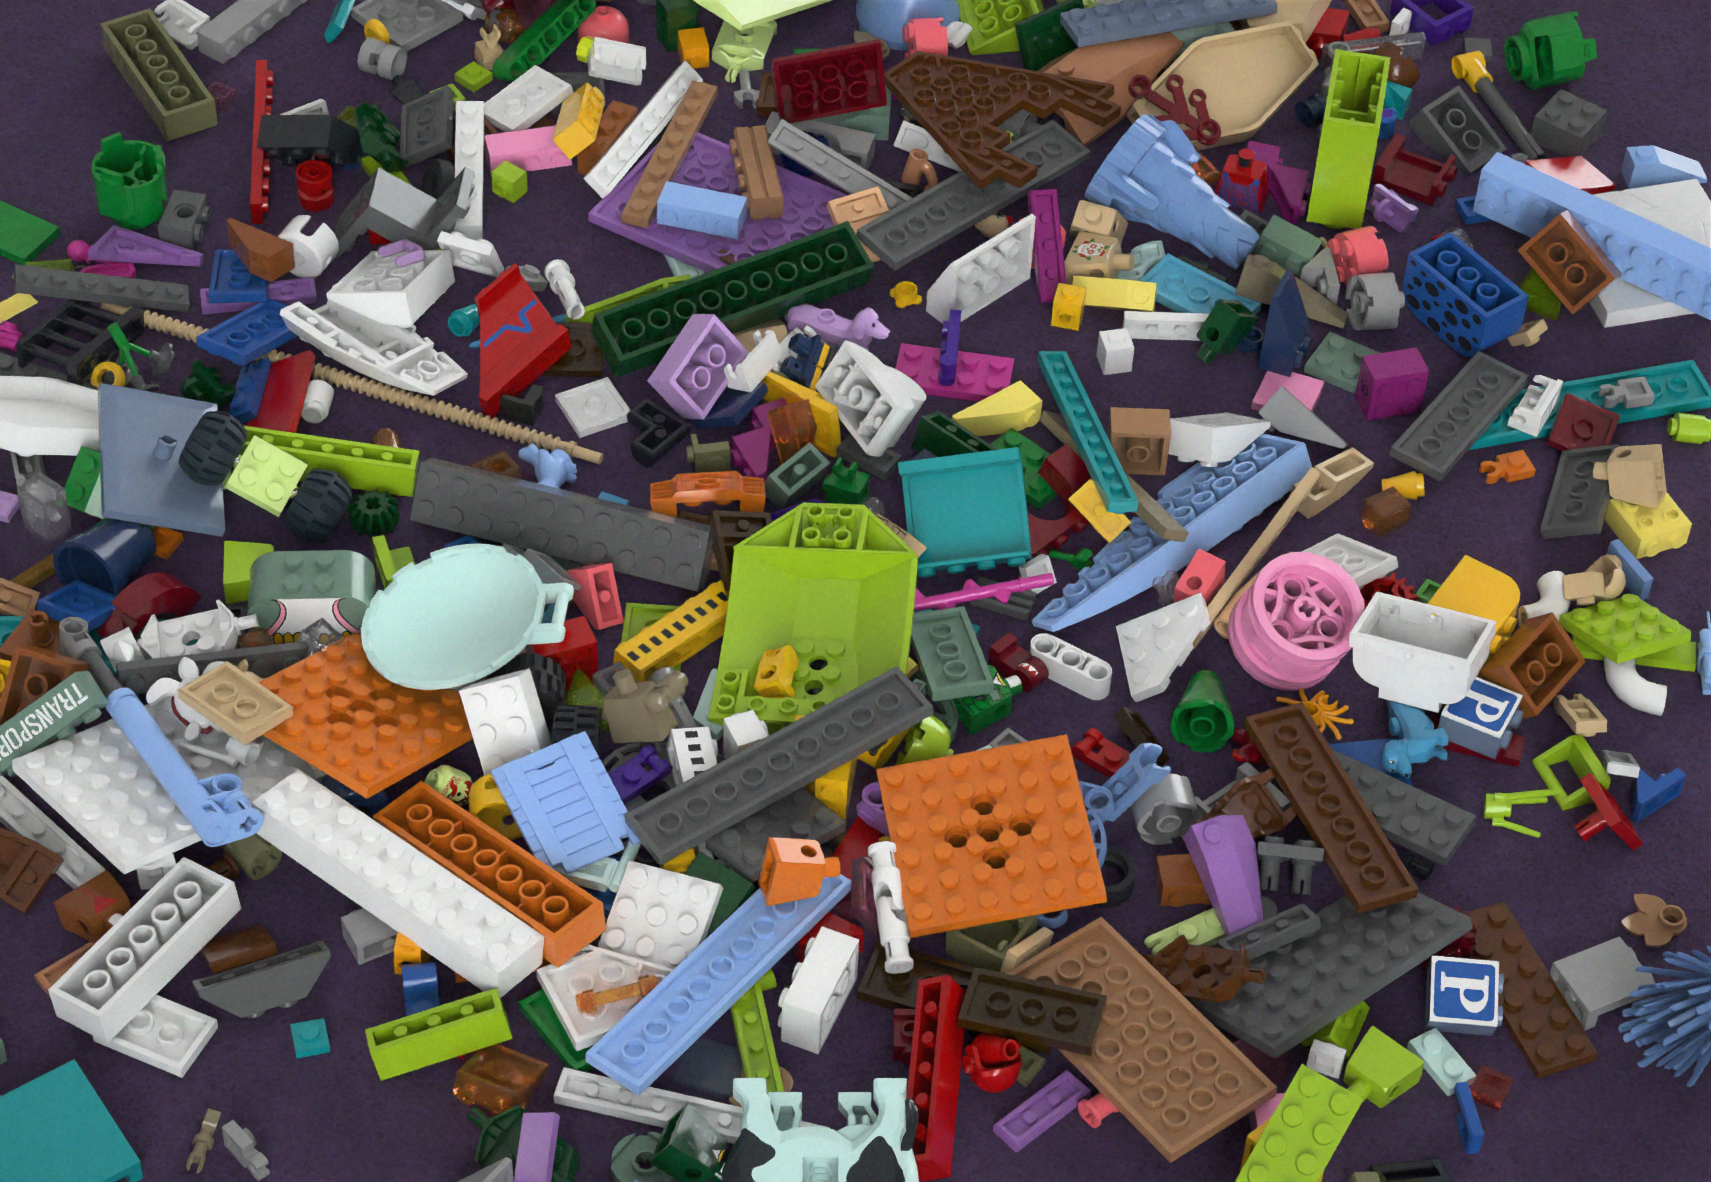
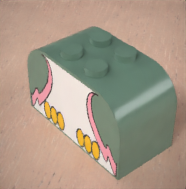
(303, 586)

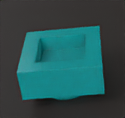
(310, 1038)

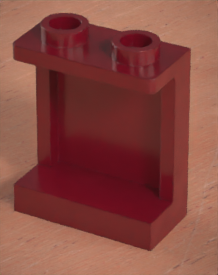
(1412, 173)

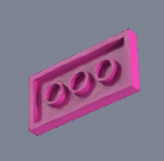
(976, 373)

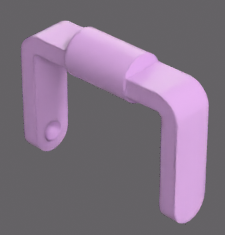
(415, 252)

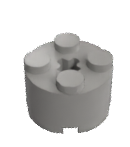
(1374, 301)
(1165, 810)

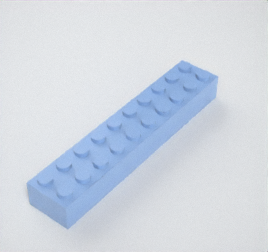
(1639, 248)

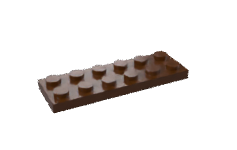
(1531, 1001)

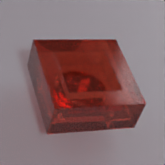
(1491, 1087)

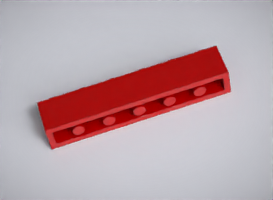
(936, 1074)

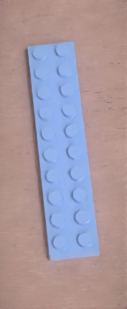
(707, 985)

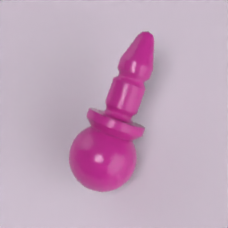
(78, 252)

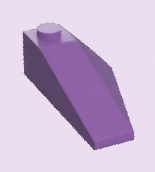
(1228, 869)

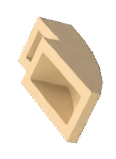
(1336, 478)

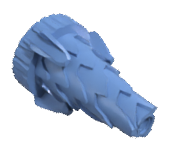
(1154, 185)

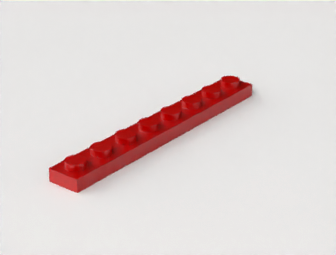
(260, 165)

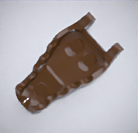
(1256, 804)

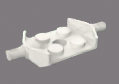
(213, 628)

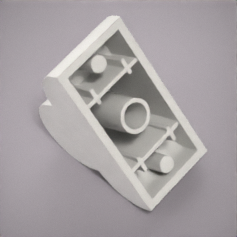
(870, 397)

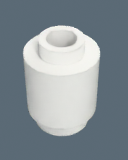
(317, 401)

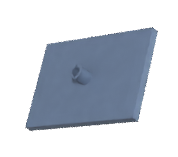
(140, 461)

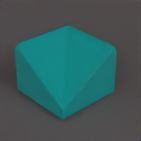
(1398, 98)

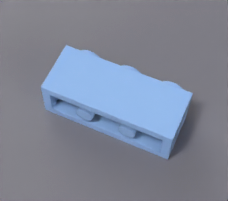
(701, 210)

